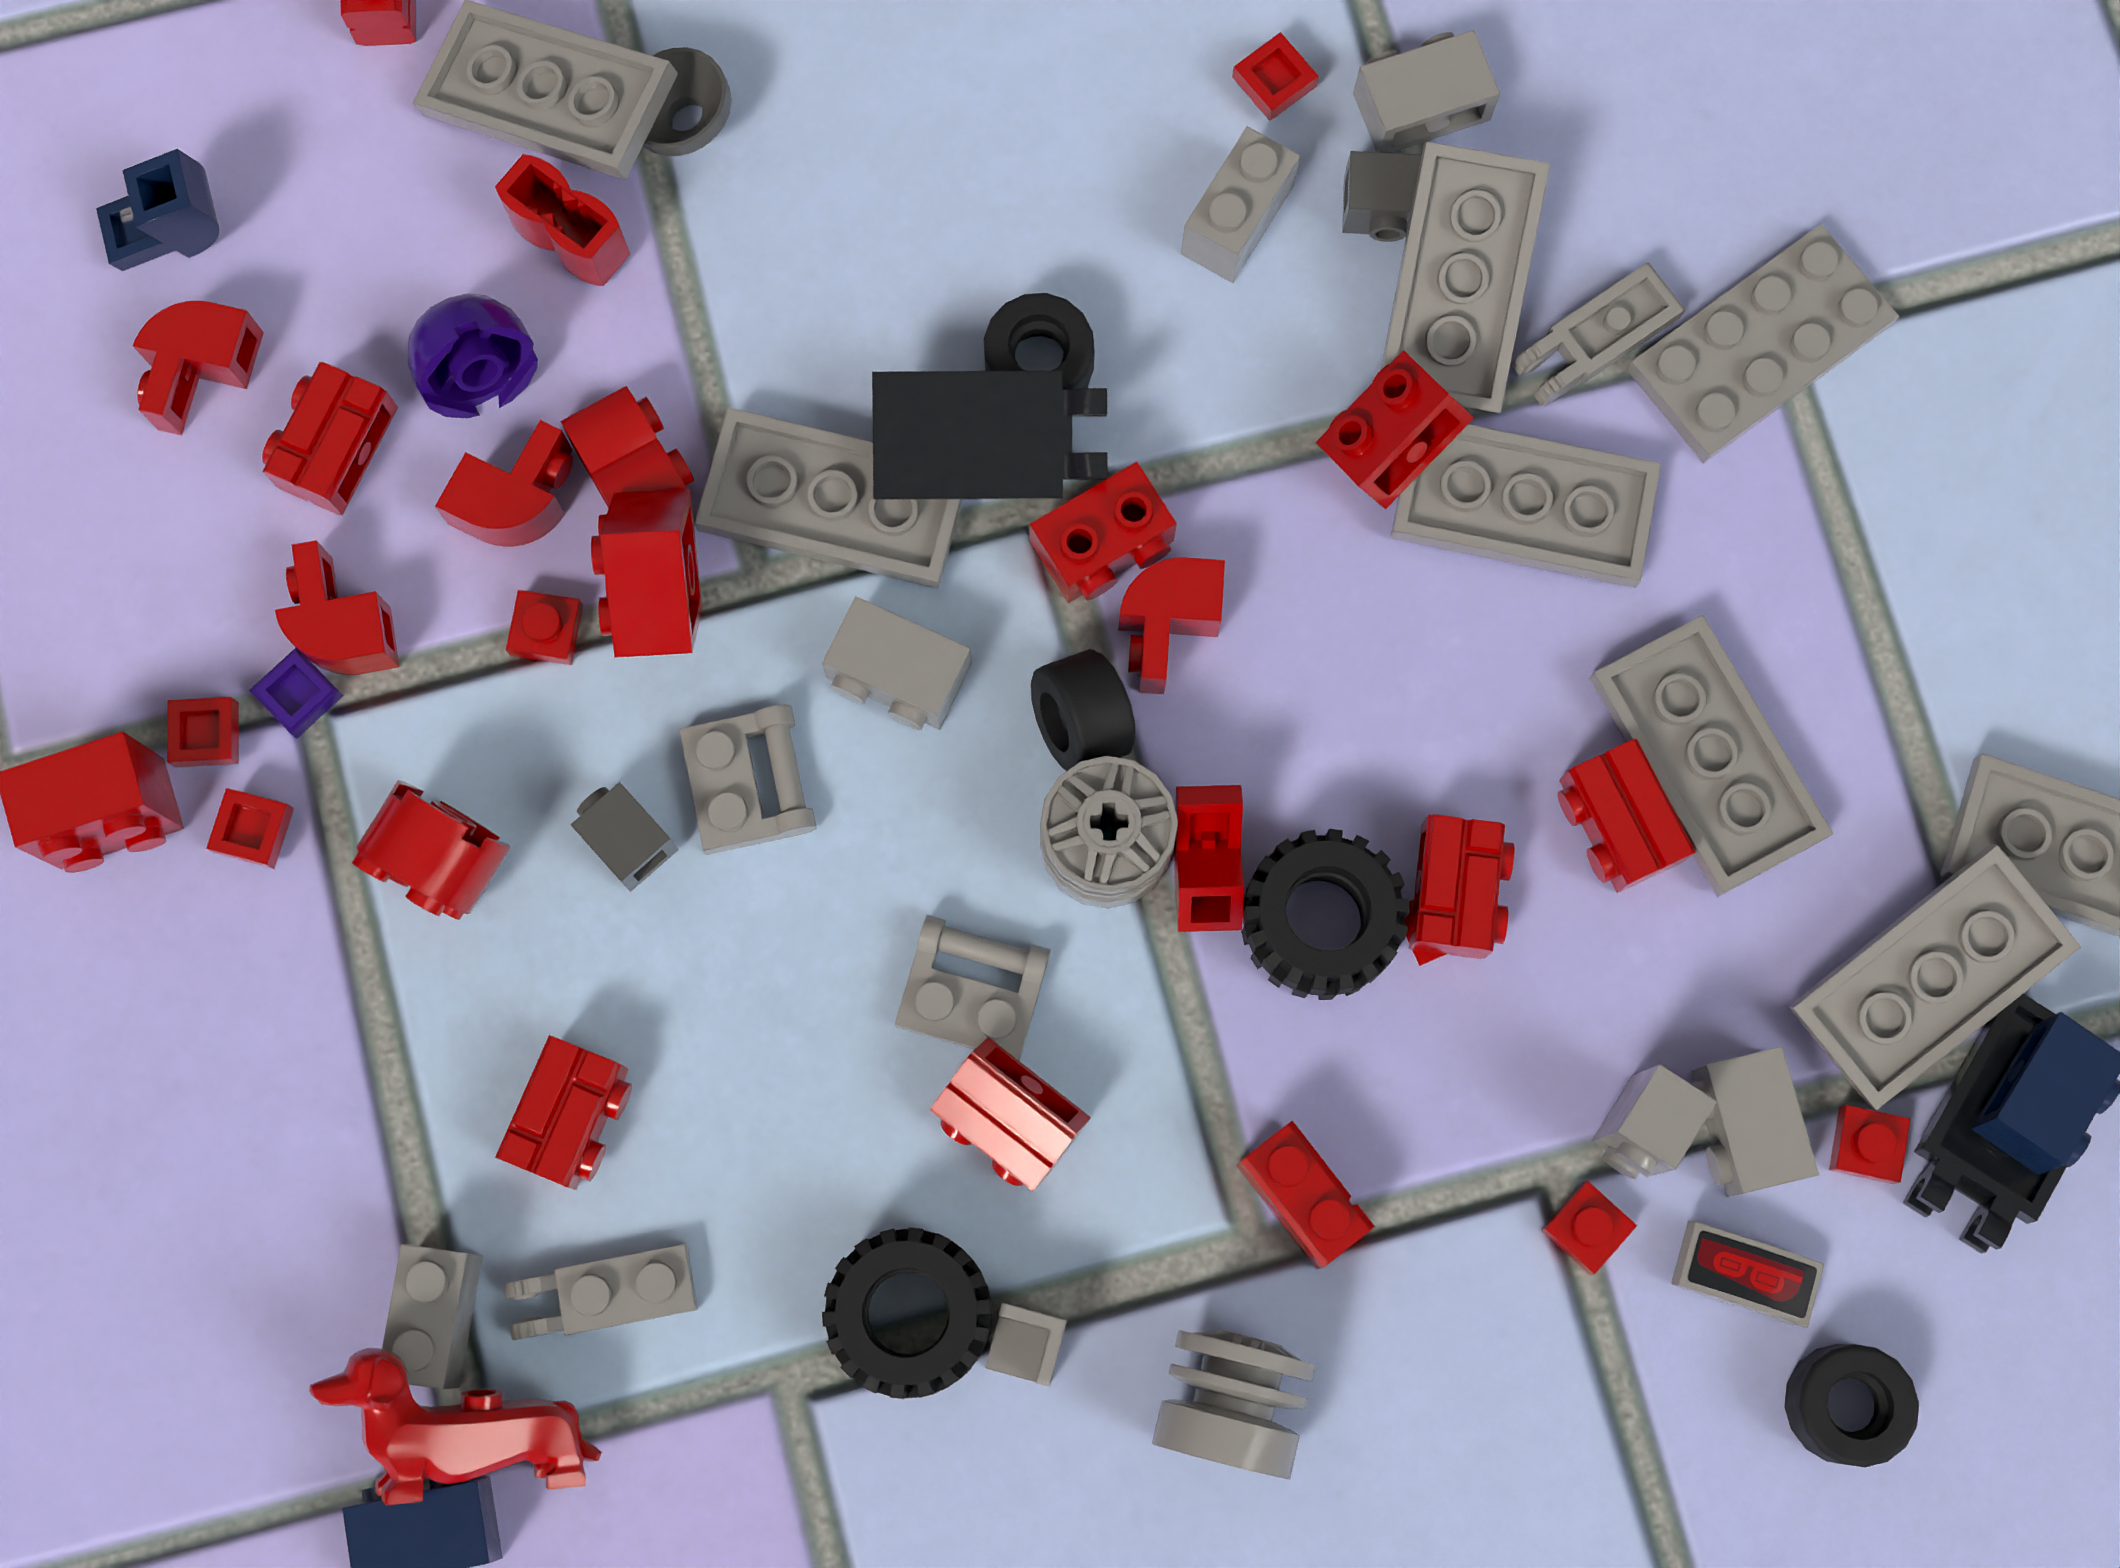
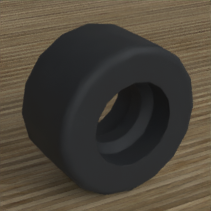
(1041, 316)
(1082, 709)
(1894, 1405)

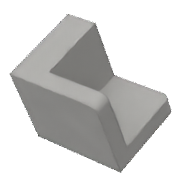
(1025, 1344)

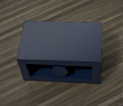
(2051, 1095)
(446, 1530)

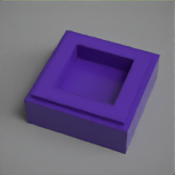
(296, 693)

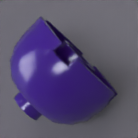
(469, 354)

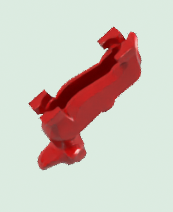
(453, 1440)

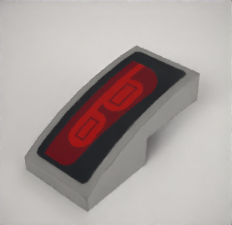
(1747, 1274)

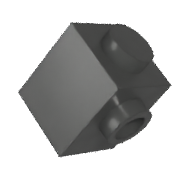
(1379, 194)
(623, 835)

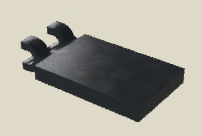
(979, 435)
(1968, 1161)

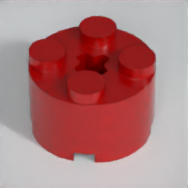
(431, 850)

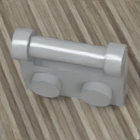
(726, 784)
(966, 1009)

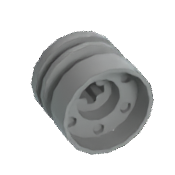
(1102, 870)
(1234, 1403)

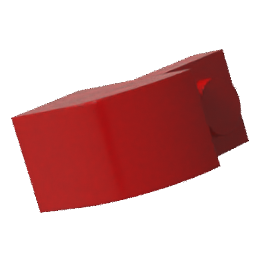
(190, 344)
(513, 505)
(1168, 599)
(335, 633)
(1208, 858)

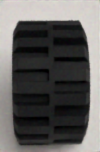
(1362, 877)
(848, 1313)

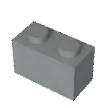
(1425, 91)
(1239, 204)
(896, 665)
(1652, 1123)
(1755, 1123)
(432, 1313)

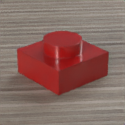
(1275, 76)
(544, 627)
(202, 732)
(250, 828)
(1869, 1144)
(1589, 1228)

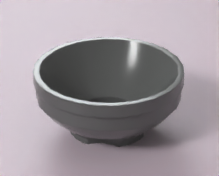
(699, 84)

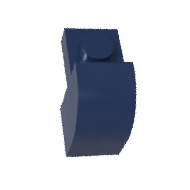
(164, 212)

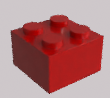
(649, 573)
(90, 802)

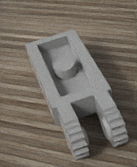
(1602, 331)
(610, 1292)

